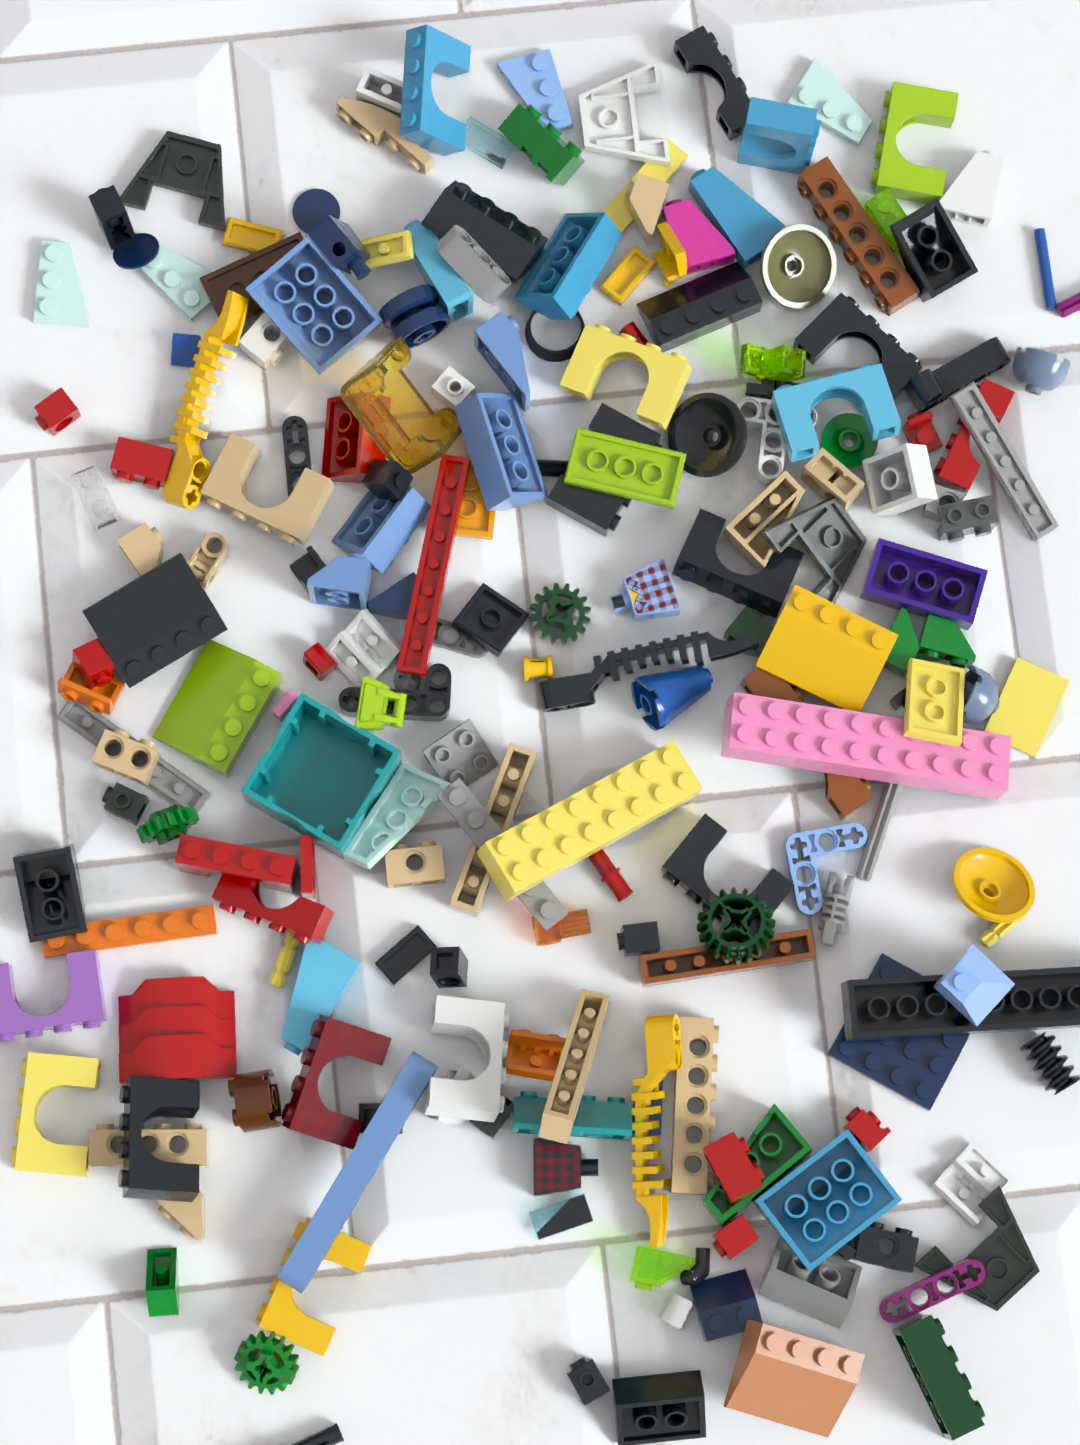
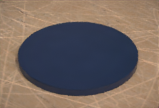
(313, 207)
(137, 253)

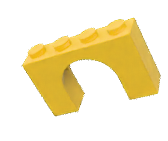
(284, 1315)

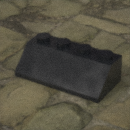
(498, 232)
(700, 306)

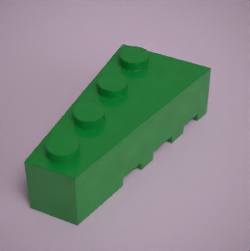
(776, 1149)

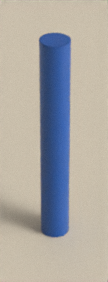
(1045, 269)

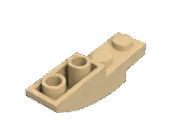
(378, 125)

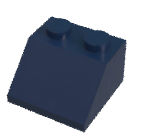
(725, 1304)

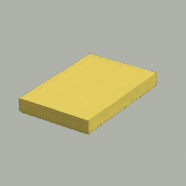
(934, 702)
(1027, 706)

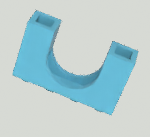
(863, 387)

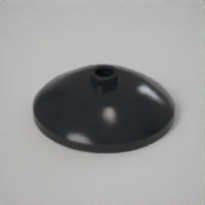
(692, 433)

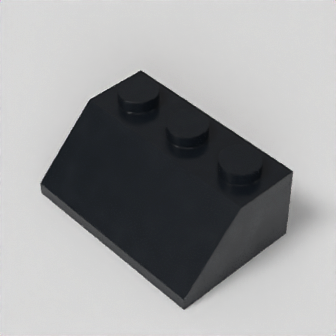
(659, 1407)

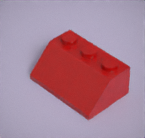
(347, 445)

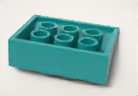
(592, 1120)

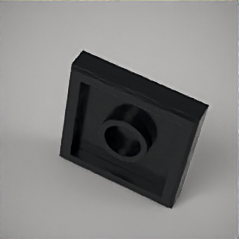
(490, 620)

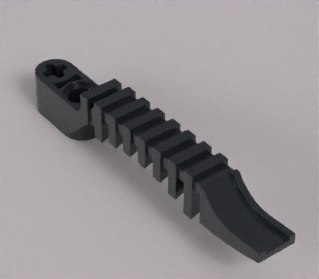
(579, 689)

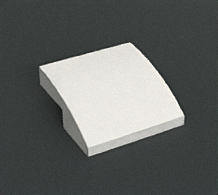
(364, 648)
(970, 1181)

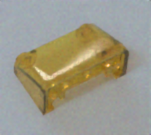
(396, 411)

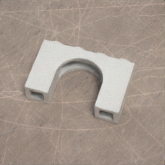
(485, 1025)

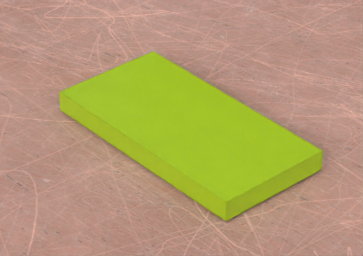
(625, 468)

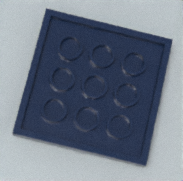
(906, 1066)

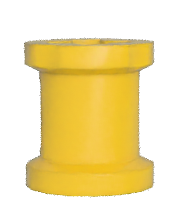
(537, 667)

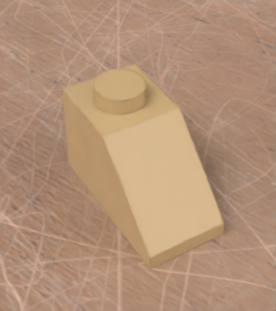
(646, 202)
(142, 548)

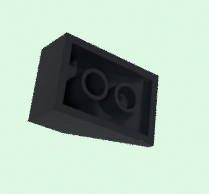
(932, 250)
(51, 892)

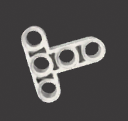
(769, 429)

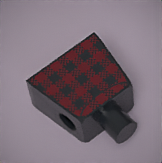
(559, 1167)

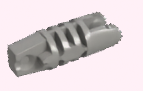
(834, 909)

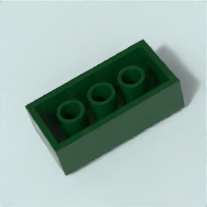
(938, 1376)

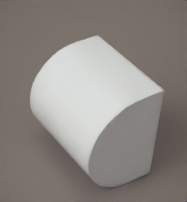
(677, 1311)

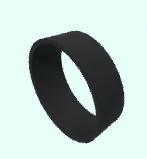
(545, 354)

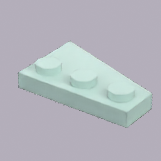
(834, 105)

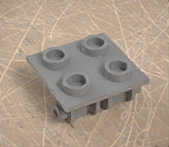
(460, 755)

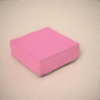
(284, 705)

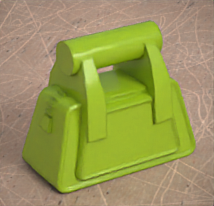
(373, 706)

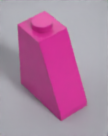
(699, 238)

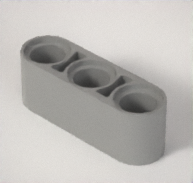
(473, 264)

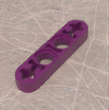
(929, 1284)

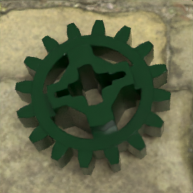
(553, 603)

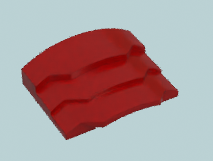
(177, 1030)

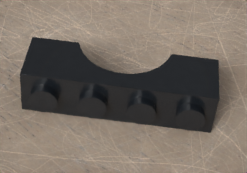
(700, 54)

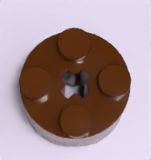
(255, 1101)

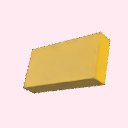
(249, 235)
(627, 275)

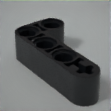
(934, 387)
(422, 698)

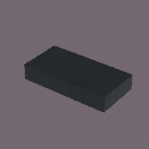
(405, 955)

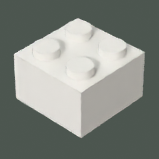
(899, 479)

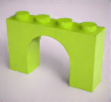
(908, 106)

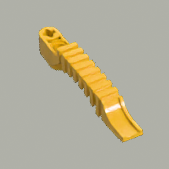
(189, 466)
(663, 1055)

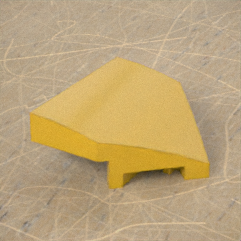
(672, 257)

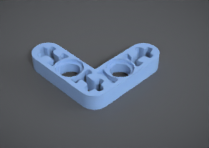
(813, 850)

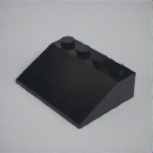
(154, 620)

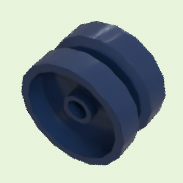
(415, 315)

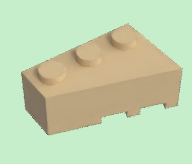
(769, 508)

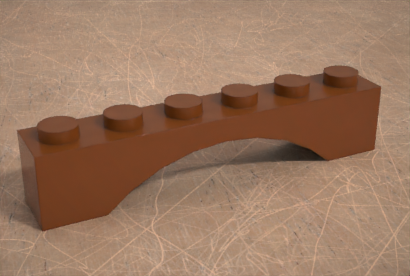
(842, 792)

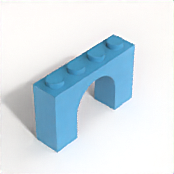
(420, 116)
(778, 136)

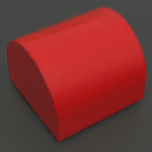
(319, 661)

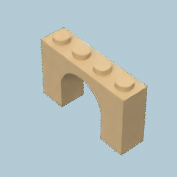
(291, 519)

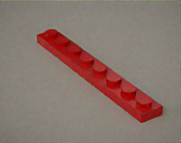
(433, 565)

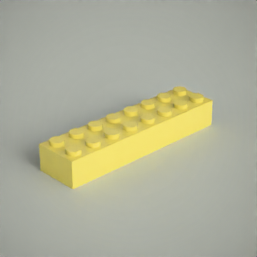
(589, 820)

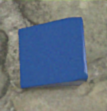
(183, 349)

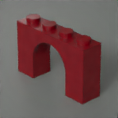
(306, 1111)

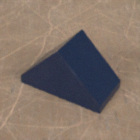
(395, 600)

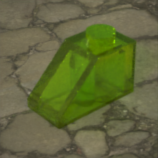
(656, 1267)

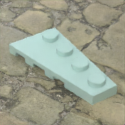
(396, 812)

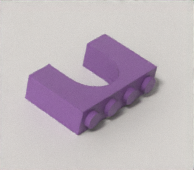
(83, 1006)

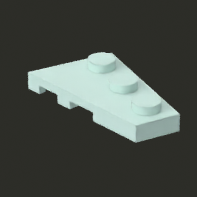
(179, 281)
(58, 288)

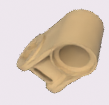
(208, 562)

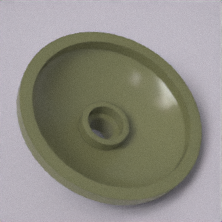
(811, 269)

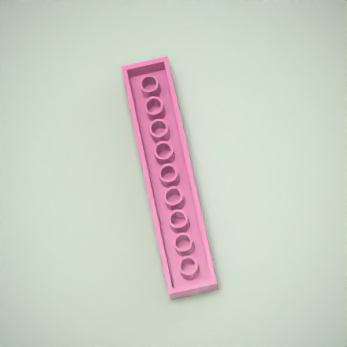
(862, 746)

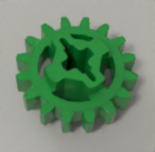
(167, 824)
(266, 1362)

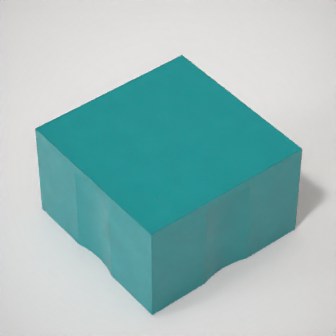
(321, 775)

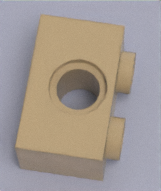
(430, 873)

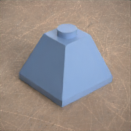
(974, 985)

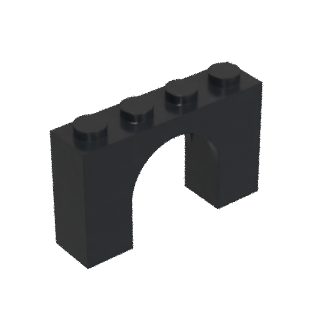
(845, 320)
(594, 508)
(702, 567)
(687, 863)
(142, 1173)

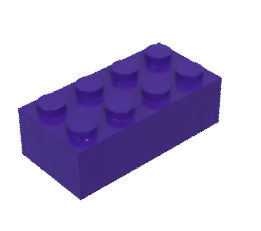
(923, 583)

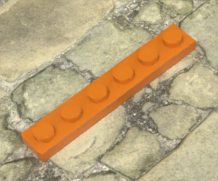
(136, 931)

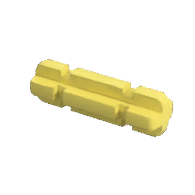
(996, 931)
(284, 961)

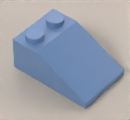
(502, 350)

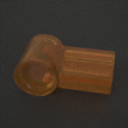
(572, 925)

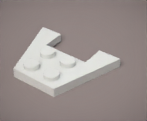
(611, 118)

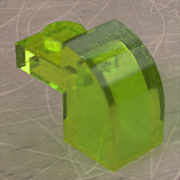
(778, 363)

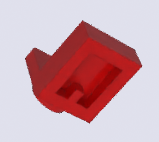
(921, 431)

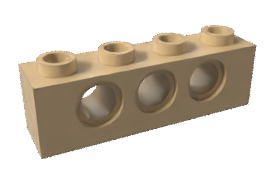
(196, 1148)

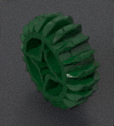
(724, 908)

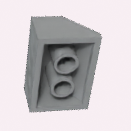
(821, 1293)

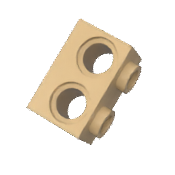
(832, 479)
(123, 762)

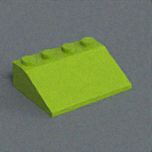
(218, 707)

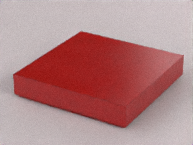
(307, 855)

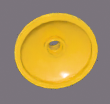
(993, 885)

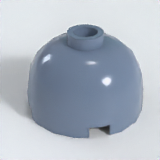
(1039, 370)
(979, 695)

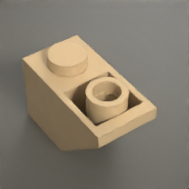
(189, 1214)

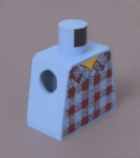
(648, 593)

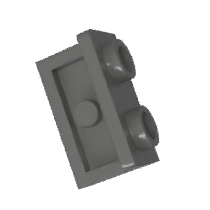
(967, 518)

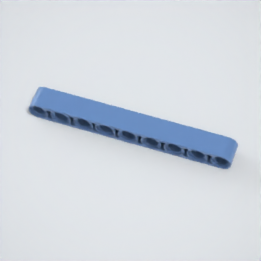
(357, 1172)

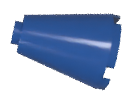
(669, 693)

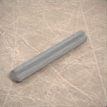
(878, 831)

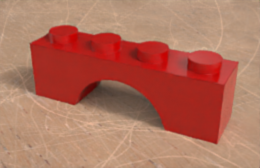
(960, 466)
(302, 918)

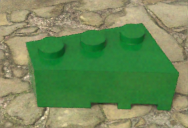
(542, 144)

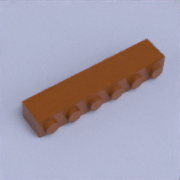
(697, 963)

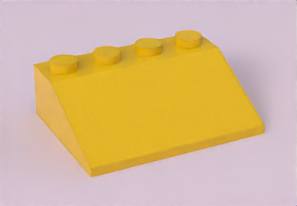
(826, 650)

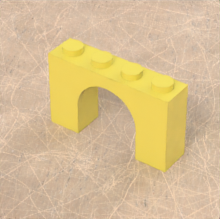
(600, 348)
(42, 1075)

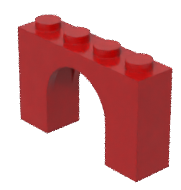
(204, 856)

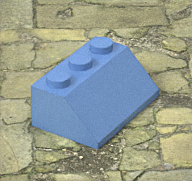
(382, 527)
(342, 583)

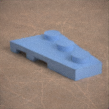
(538, 84)

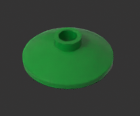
(850, 427)

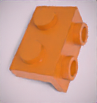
(97, 699)
(533, 1054)

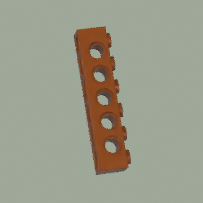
(825, 176)

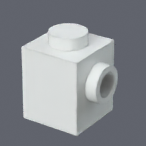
(452, 388)

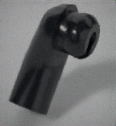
(699, 1271)

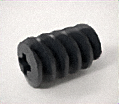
(1050, 1063)

